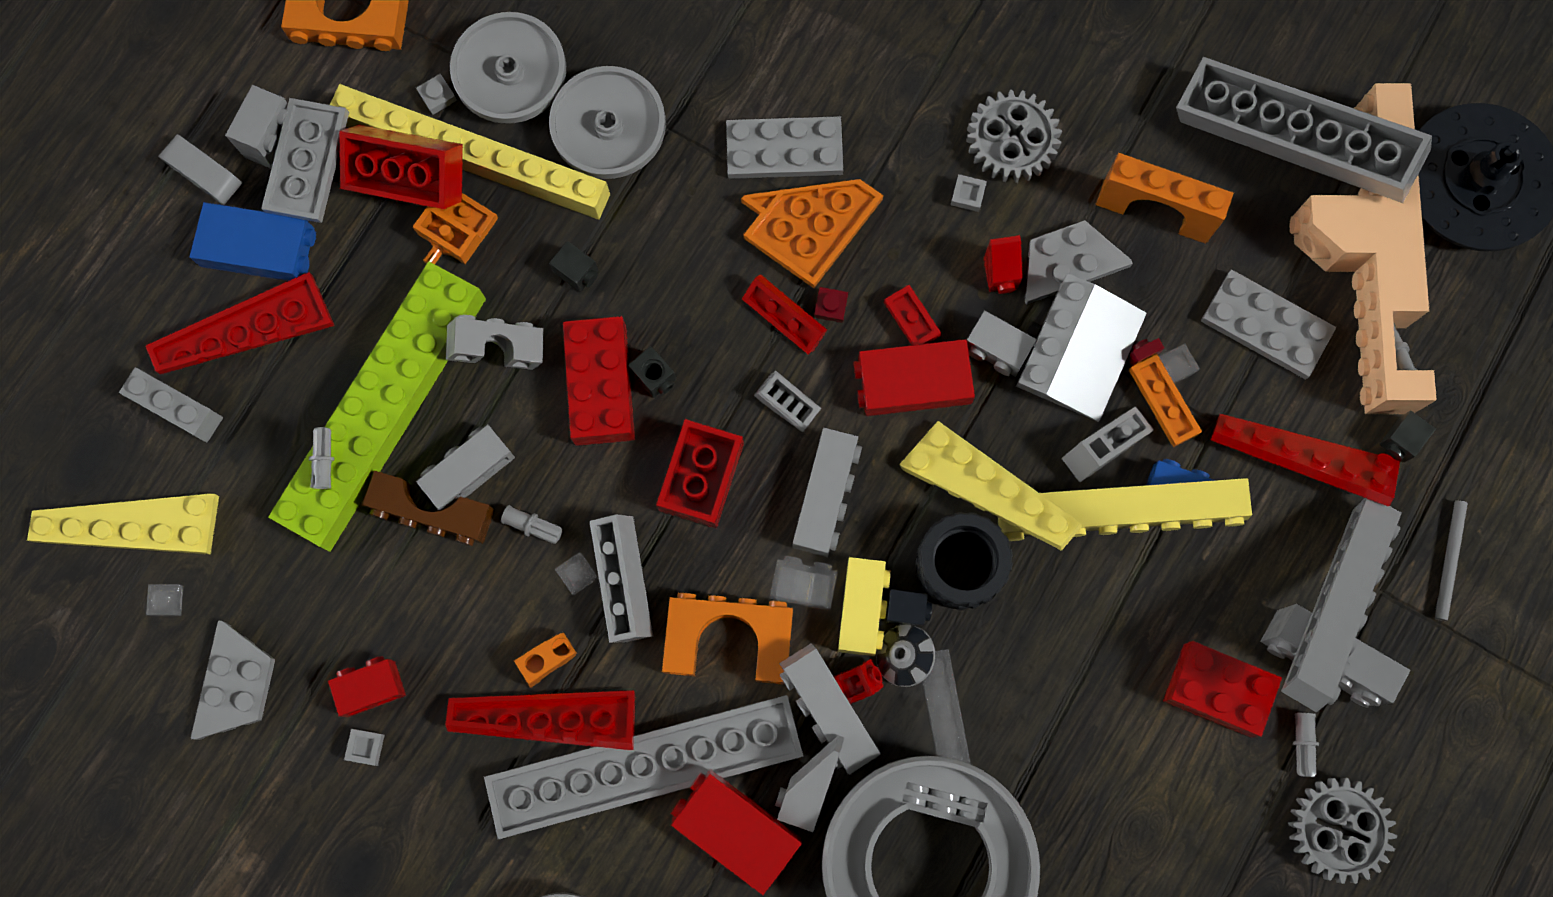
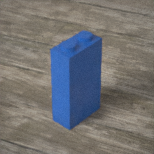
(252, 242)

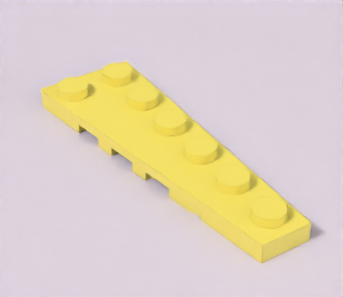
(969, 474)
(153, 524)

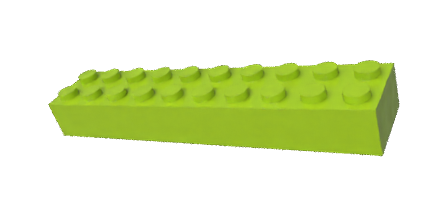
(378, 406)

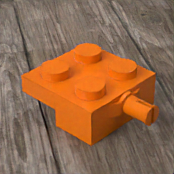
(455, 229)

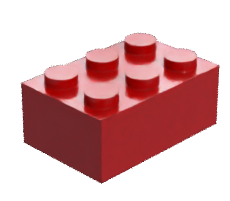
(700, 473)
(1222, 689)

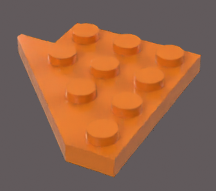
(809, 224)

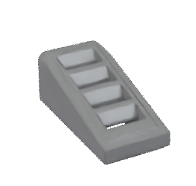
(781, 409)

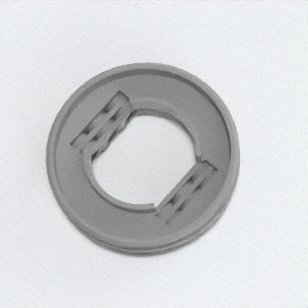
(939, 789)

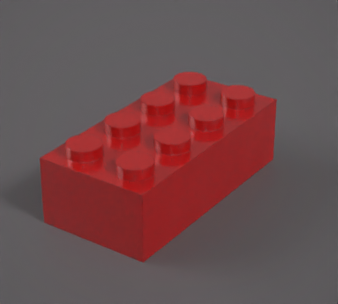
(401, 166)
(598, 381)

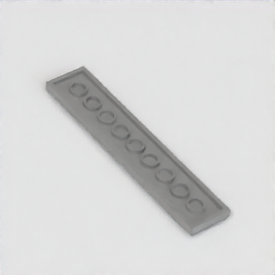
(658, 765)

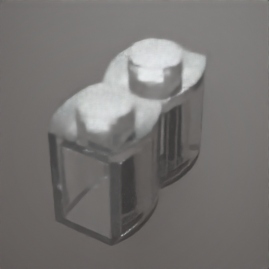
(803, 584)

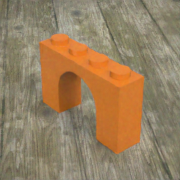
(377, 27)
(1199, 202)
(690, 618)

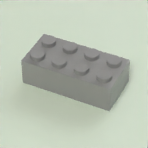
(1371, 677)

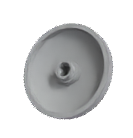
(508, 67)
(607, 122)

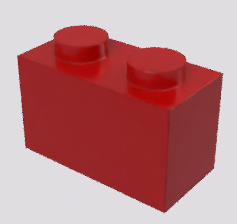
(366, 687)

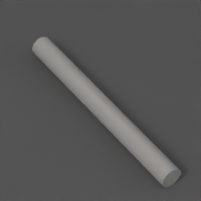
(1451, 560)

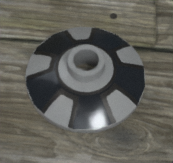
(918, 656)

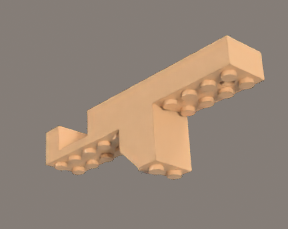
(1387, 253)

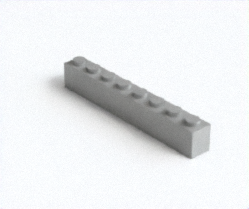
(1342, 605)

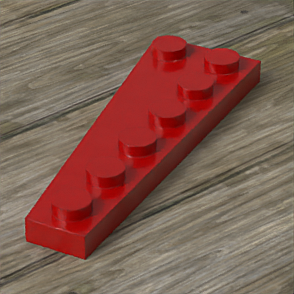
(259, 321)
(1337, 465)
(565, 718)

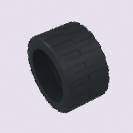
(987, 533)

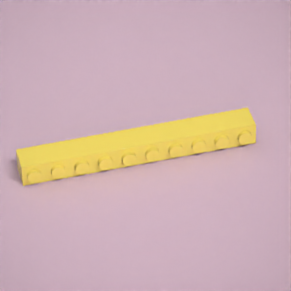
(483, 155)

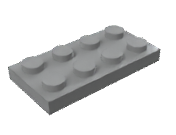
(784, 147)
(305, 160)
(1268, 324)

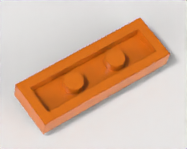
(1165, 400)

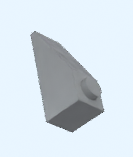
(1107, 444)
(808, 787)

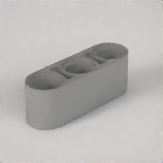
(200, 169)

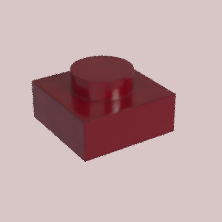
(831, 304)
(1144, 350)

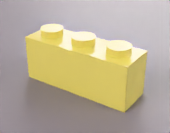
(863, 607)

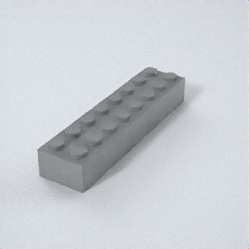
(1304, 129)

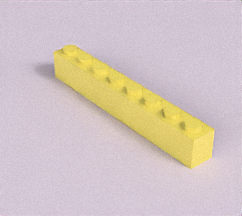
(1151, 506)

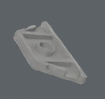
(1070, 250)
(233, 684)

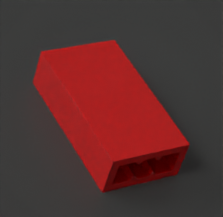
(914, 377)
(735, 831)

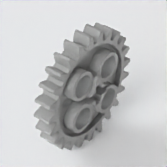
(1035, 124)
(1334, 857)

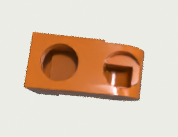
(545, 658)

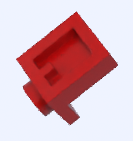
(860, 681)

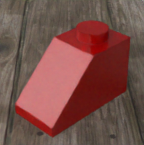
(1003, 264)

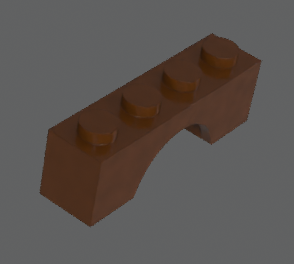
(392, 497)

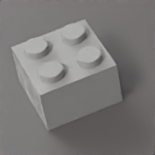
(258, 126)

